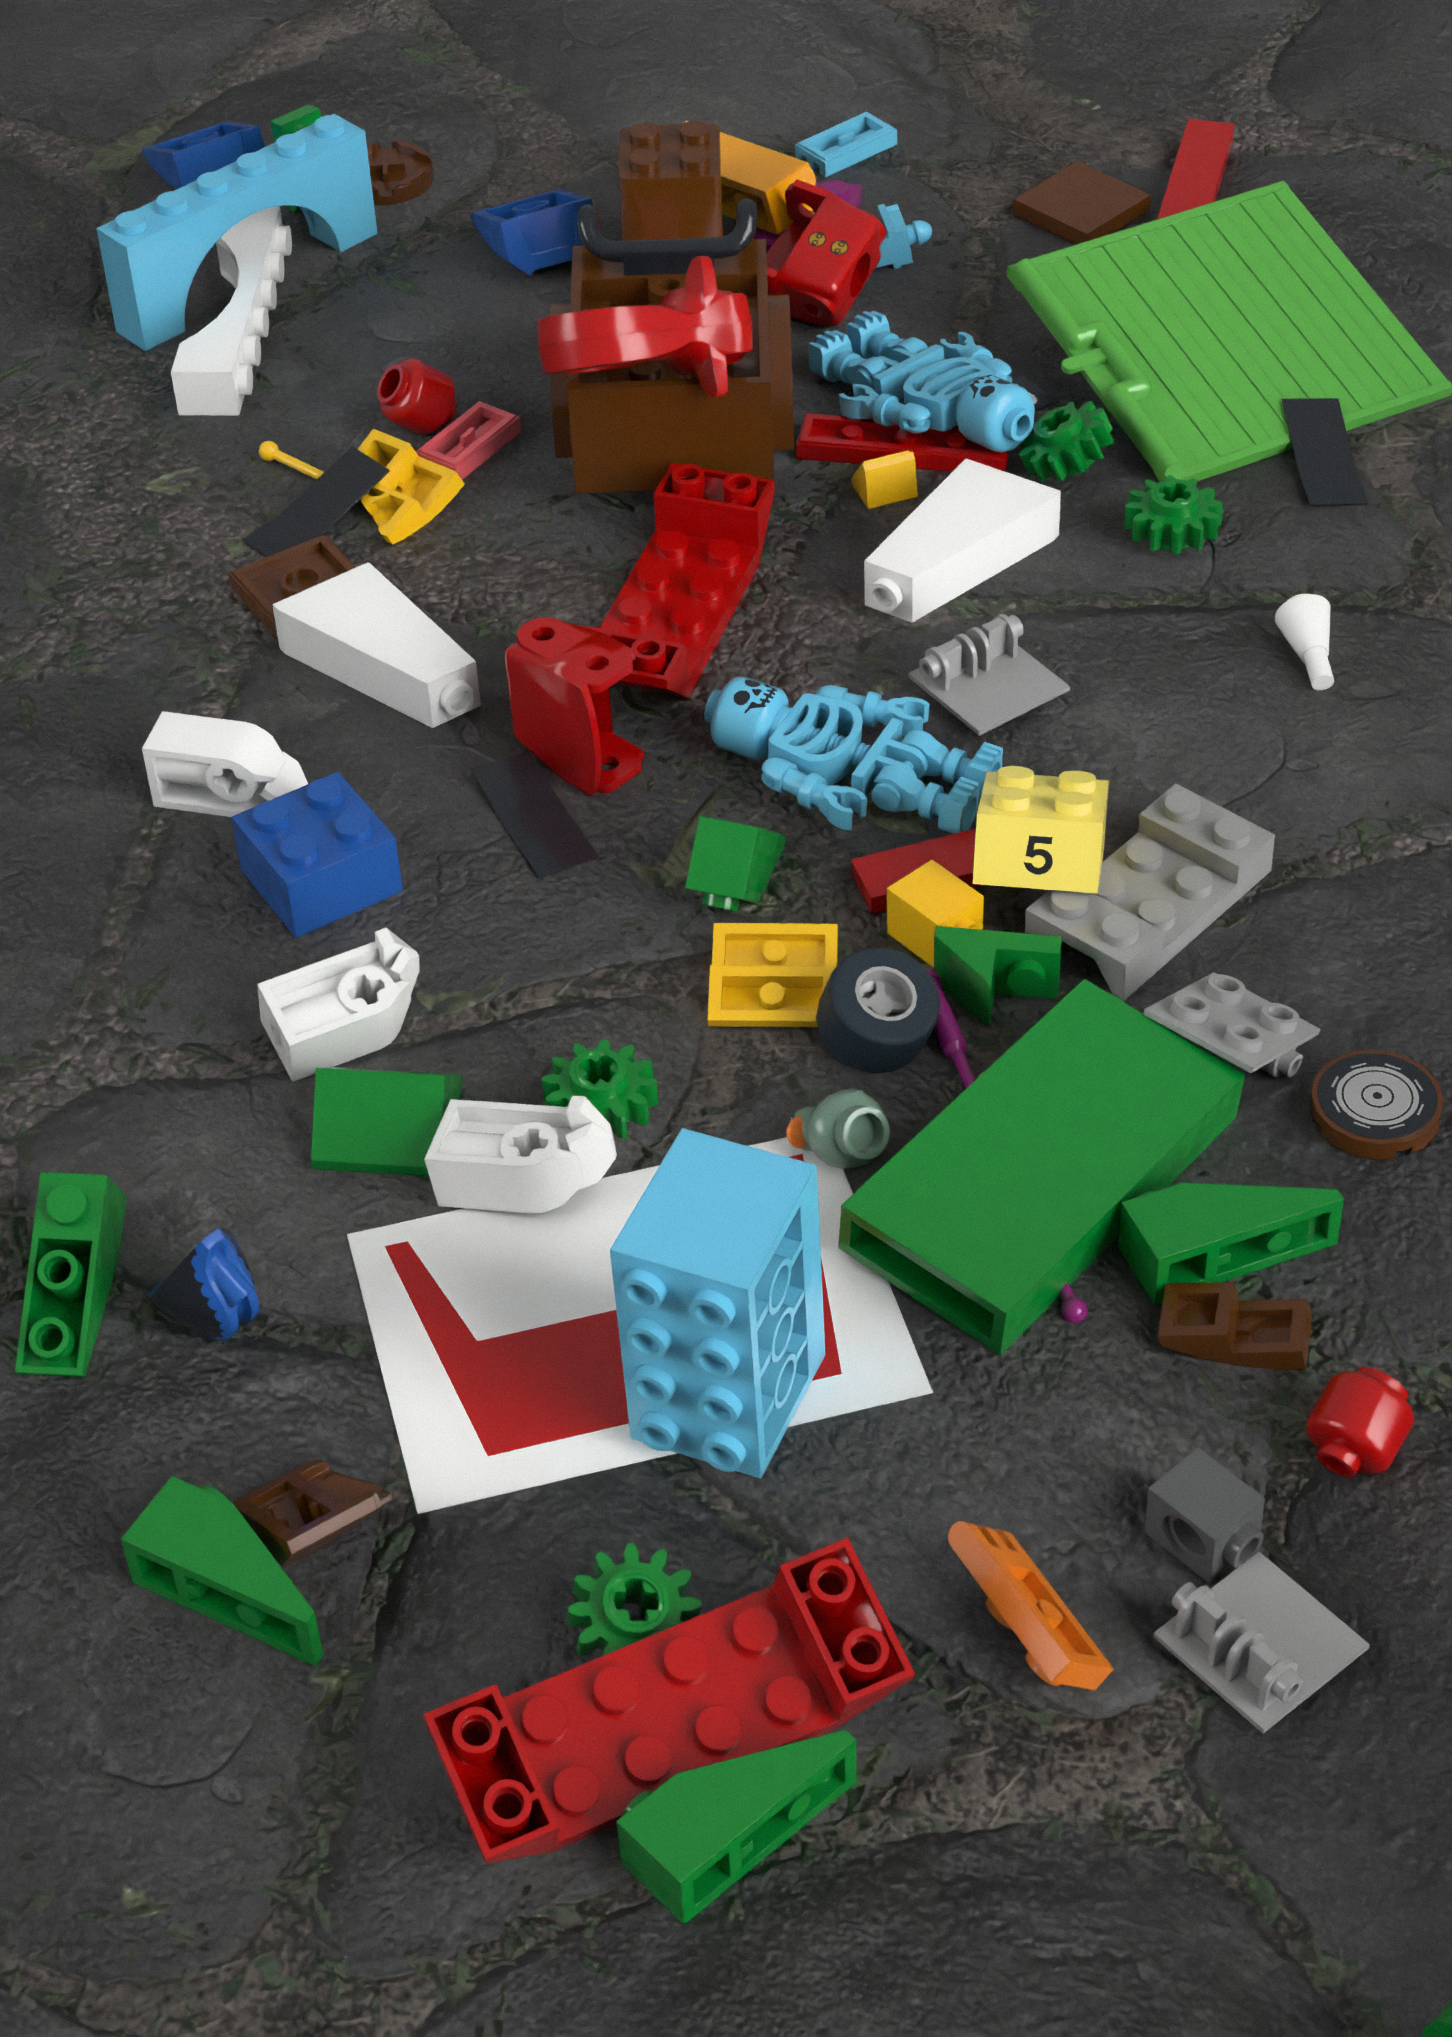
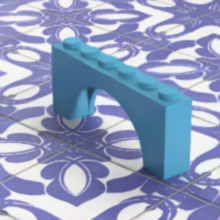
(158, 247)

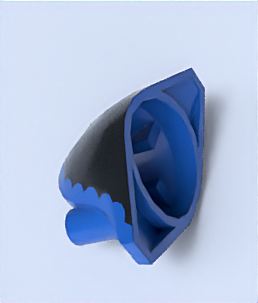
(210, 1288)

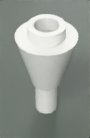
(1306, 627)

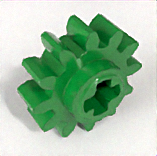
(1066, 441)
(1173, 514)
(609, 1080)
(630, 1582)

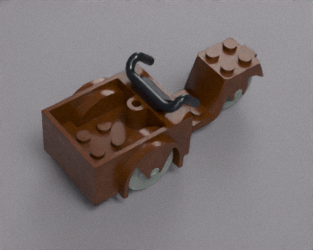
(641, 418)

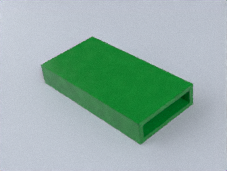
(1033, 1164)

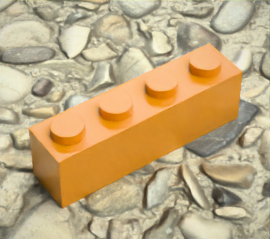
(762, 177)

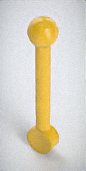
(269, 451)

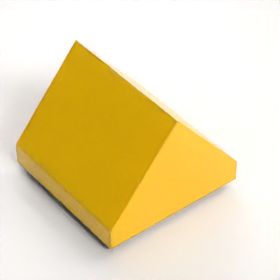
(886, 479)

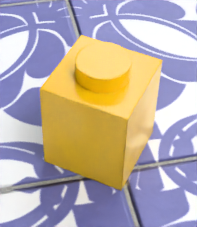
(928, 900)

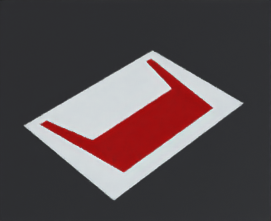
(510, 1342)

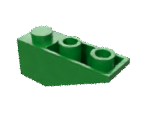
(69, 1272)

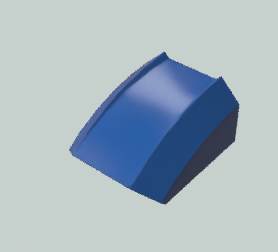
(202, 151)
(533, 229)

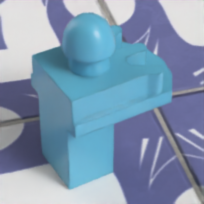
(899, 237)

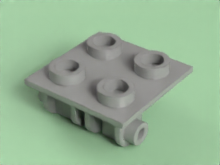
(987, 675)
(1236, 1024)
(1259, 1640)

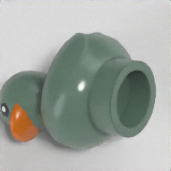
(841, 1129)

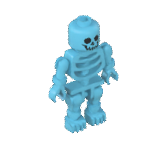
(938, 383)
(811, 757)

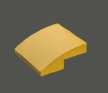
(769, 973)

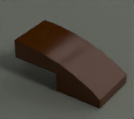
(1219, 1327)

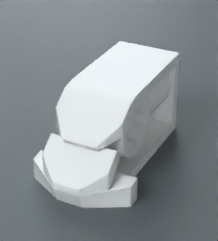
(215, 765)
(339, 1005)
(517, 1154)

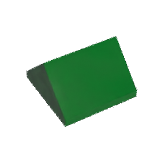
(378, 1118)

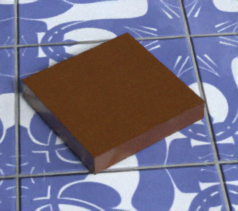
(1081, 204)
(286, 575)

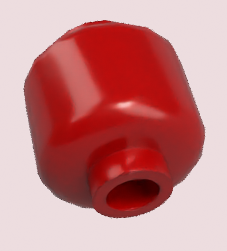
(417, 396)
(1360, 1422)

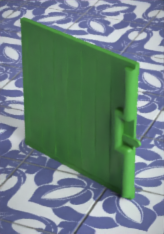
(1215, 320)

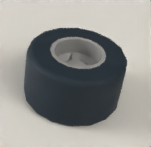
(878, 1010)

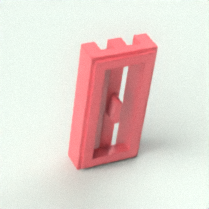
(474, 444)

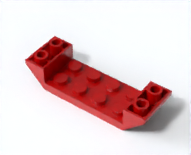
(689, 575)
(706, 1691)

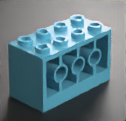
(720, 1301)

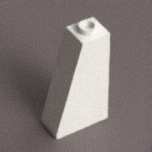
(959, 538)
(380, 645)

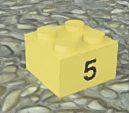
(1041, 830)

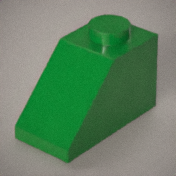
(732, 862)

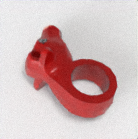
(689, 331)

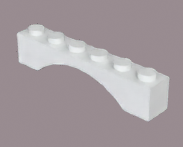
(217, 363)

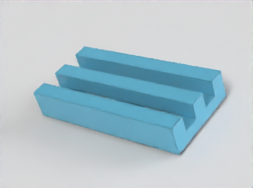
(846, 144)

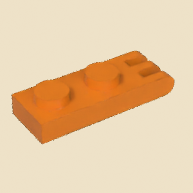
(1030, 1607)

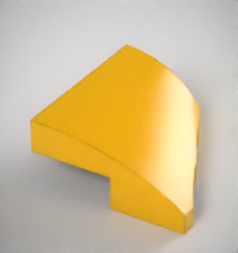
(411, 490)

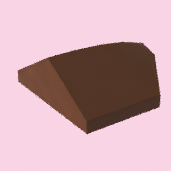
(308, 1509)

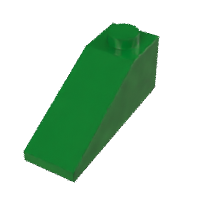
(1222, 1231)
(210, 1560)
(728, 1816)

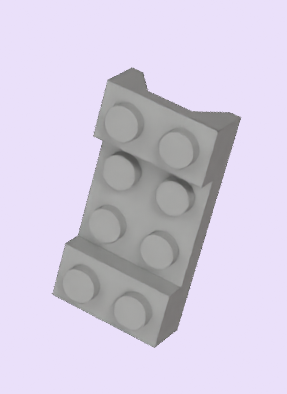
(1158, 888)

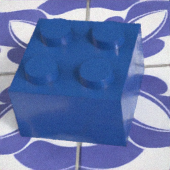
(317, 854)

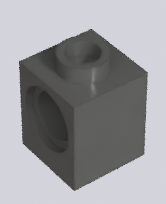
(1205, 1516)

